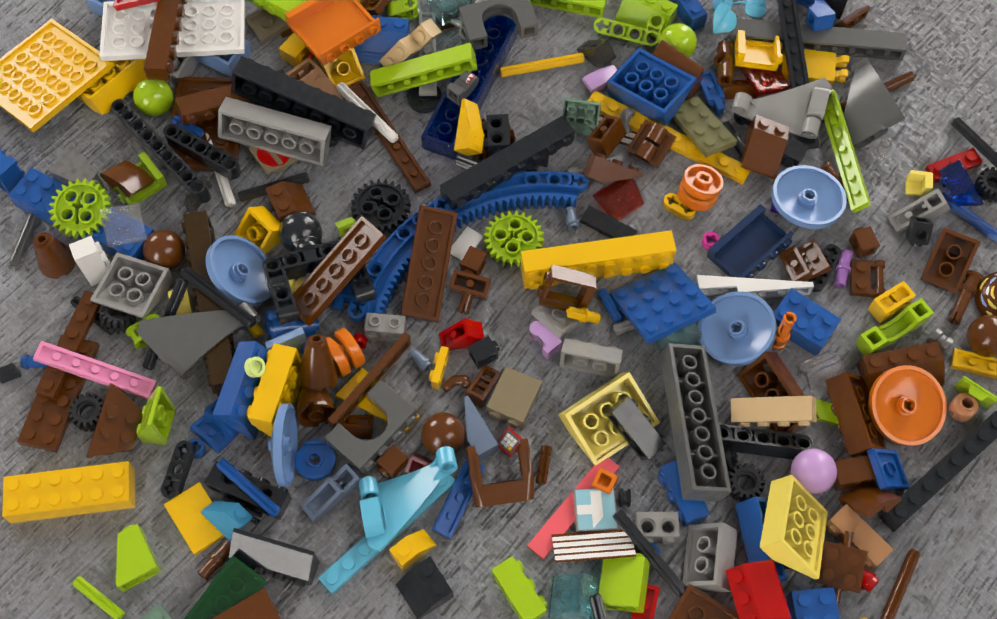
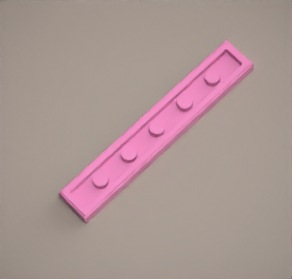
(94, 370)

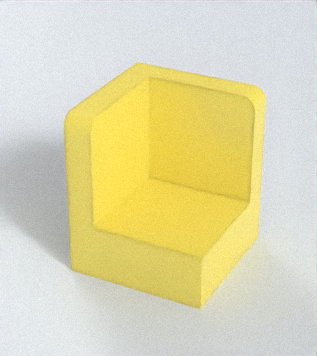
(918, 183)

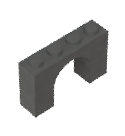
(474, 15)
(364, 453)

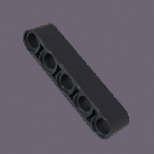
(178, 139)
(770, 438)

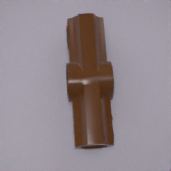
(724, 63)

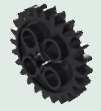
(381, 205)

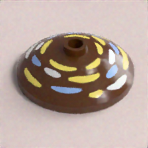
(987, 295)

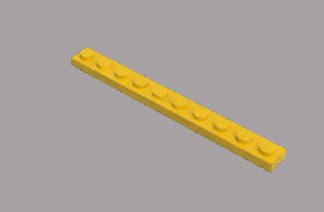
(683, 145)

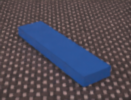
(455, 503)

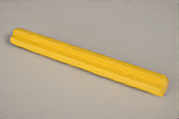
(542, 64)

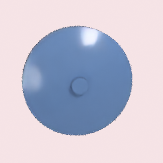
(808, 197)
(237, 270)
(739, 329)
(284, 445)

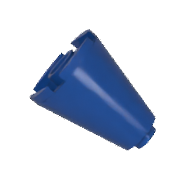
(274, 328)

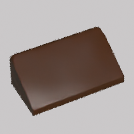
(854, 18)
(738, 86)
(359, 426)

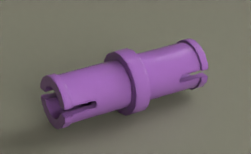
(843, 268)

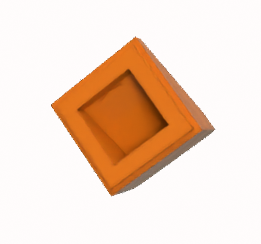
(605, 481)

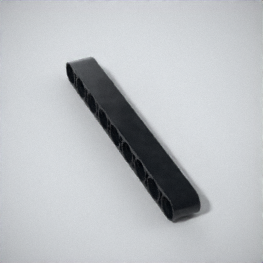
(161, 151)

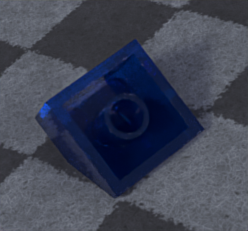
(959, 185)

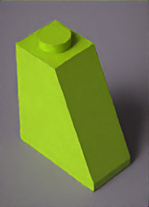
(134, 558)

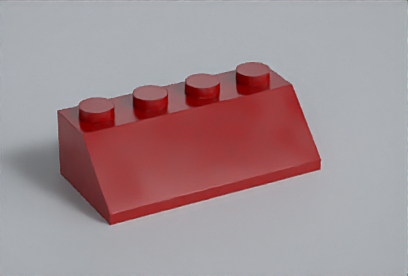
(758, 591)

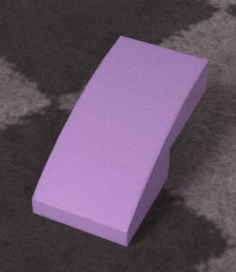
(598, 79)

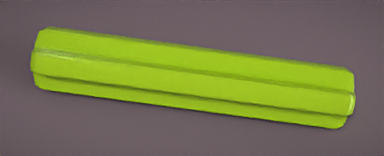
(98, 598)

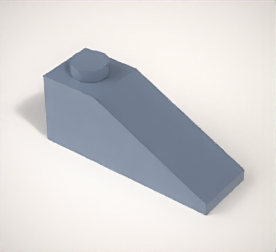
(478, 432)

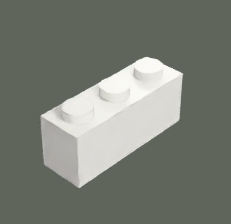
(90, 259)

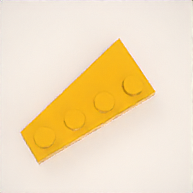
(365, 404)

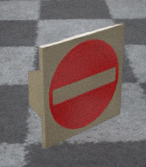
(271, 161)

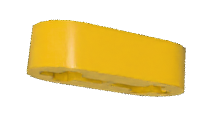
(677, 207)

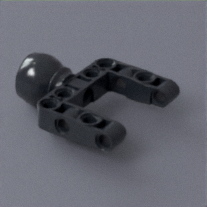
(302, 237)

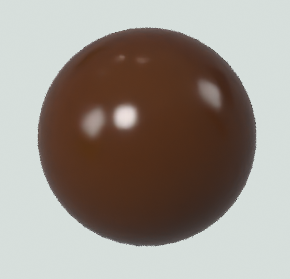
(164, 249)
(983, 336)
(441, 431)

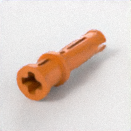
(783, 330)

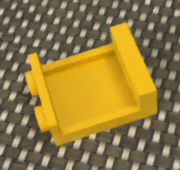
(757, 53)

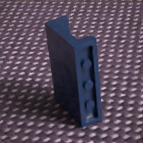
(749, 245)

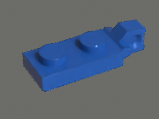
(712, 92)

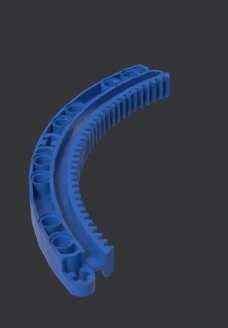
(395, 253)

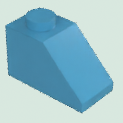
(227, 516)

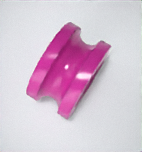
(708, 236)

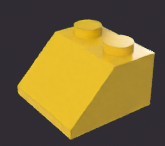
(259, 228)

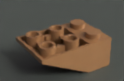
(313, 75)

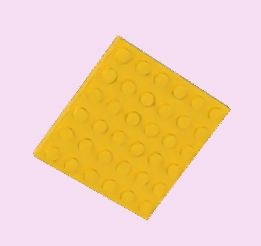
(47, 74)

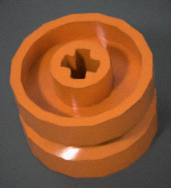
(700, 187)
(345, 352)

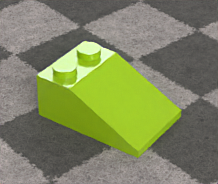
(156, 419)

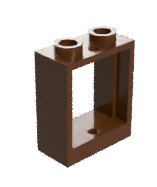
(562, 301)

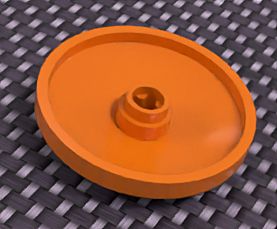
(907, 405)

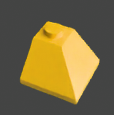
(344, 69)

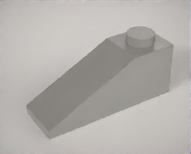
(928, 206)

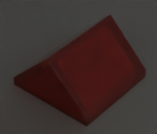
(619, 198)

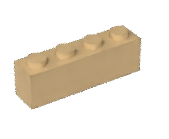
(773, 410)

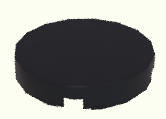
(423, 104)

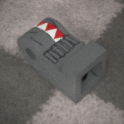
(462, 87)

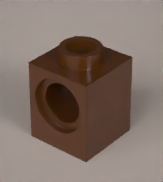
(864, 242)
(473, 261)
(392, 462)

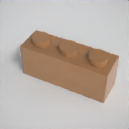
(863, 538)

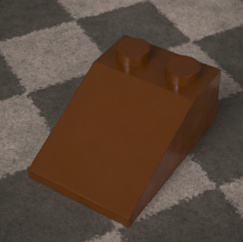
(764, 146)
(950, 260)

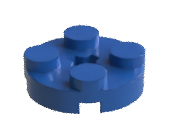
(323, 468)

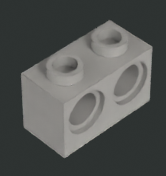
(384, 327)
(655, 521)

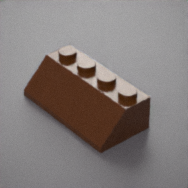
(924, 356)
(771, 378)
(852, 411)

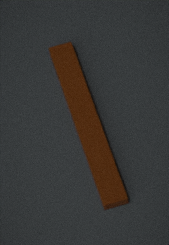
(398, 151)

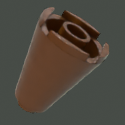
(53, 256)
(317, 365)
(314, 407)

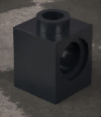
(916, 224)
(483, 352)

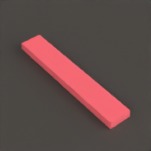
(564, 516)

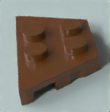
(116, 424)

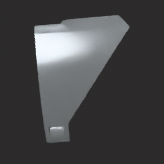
(797, 108)

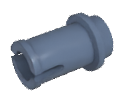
(572, 223)
(420, 360)

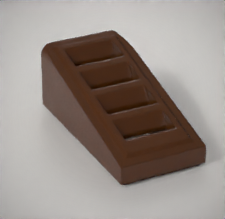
(477, 396)

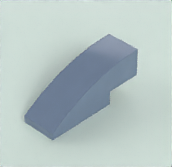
(332, 492)

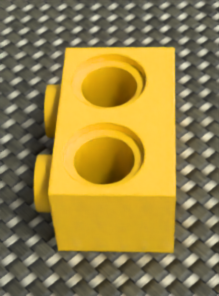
(891, 302)

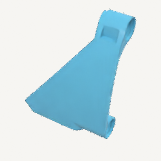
(393, 503)

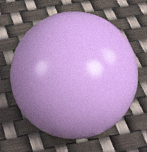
(814, 470)

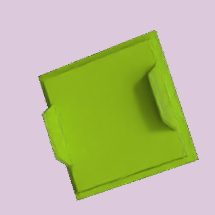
(984, 397)

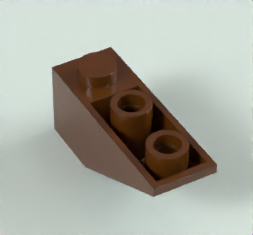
(606, 171)

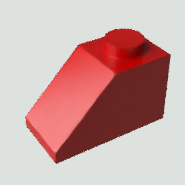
(461, 334)

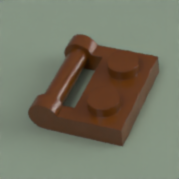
(861, 278)

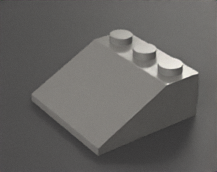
(132, 285)

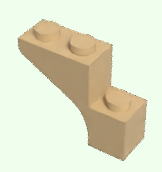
(411, 44)

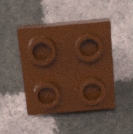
(651, 143)

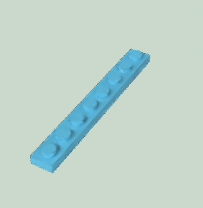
(361, 555)

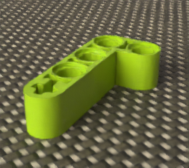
(627, 28)

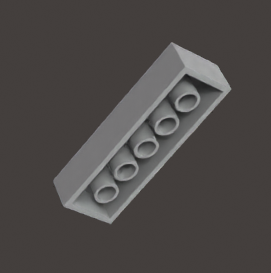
(274, 131)

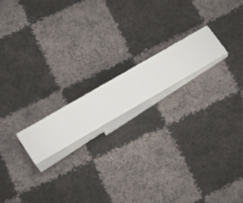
(761, 287)

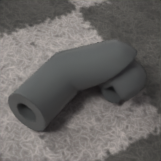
(625, 117)

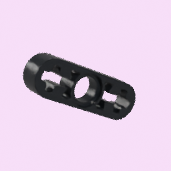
(824, 277)
(173, 463)

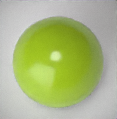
(680, 37)
(153, 97)

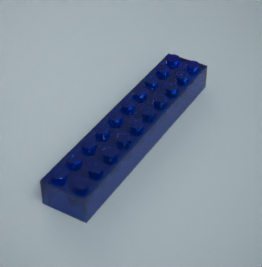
(442, 127)

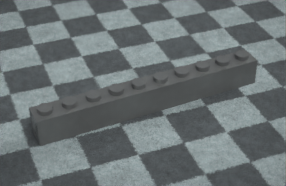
(837, 40)

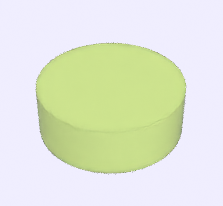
(255, 367)

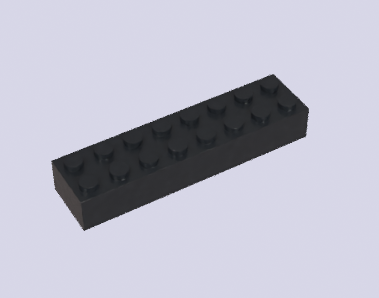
(299, 99)

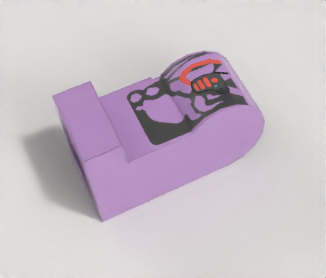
(546, 339)

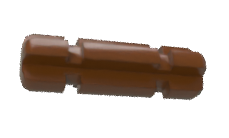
(543, 465)

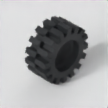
(983, 187)
(115, 324)
(79, 406)
(753, 474)

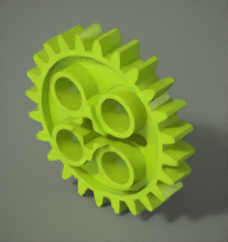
(63, 207)
(513, 237)

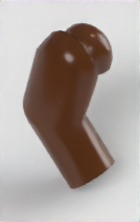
(462, 380)

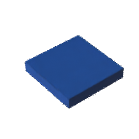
(888, 469)

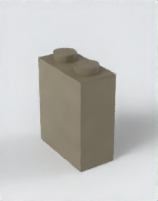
(513, 398)

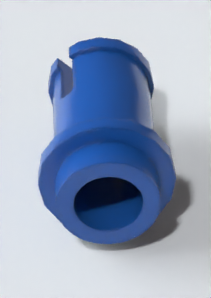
(27, 362)

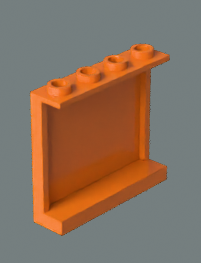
(331, 26)

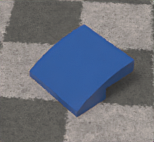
(213, 431)

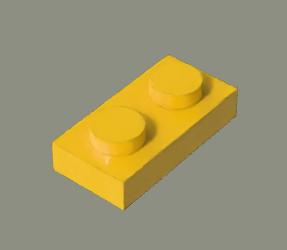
(437, 374)

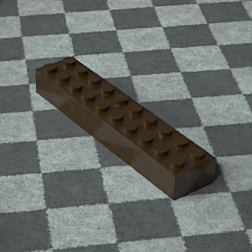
(199, 238)

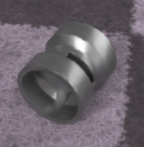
(943, 341)

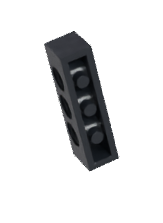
(218, 482)

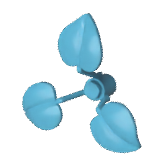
(725, 19)

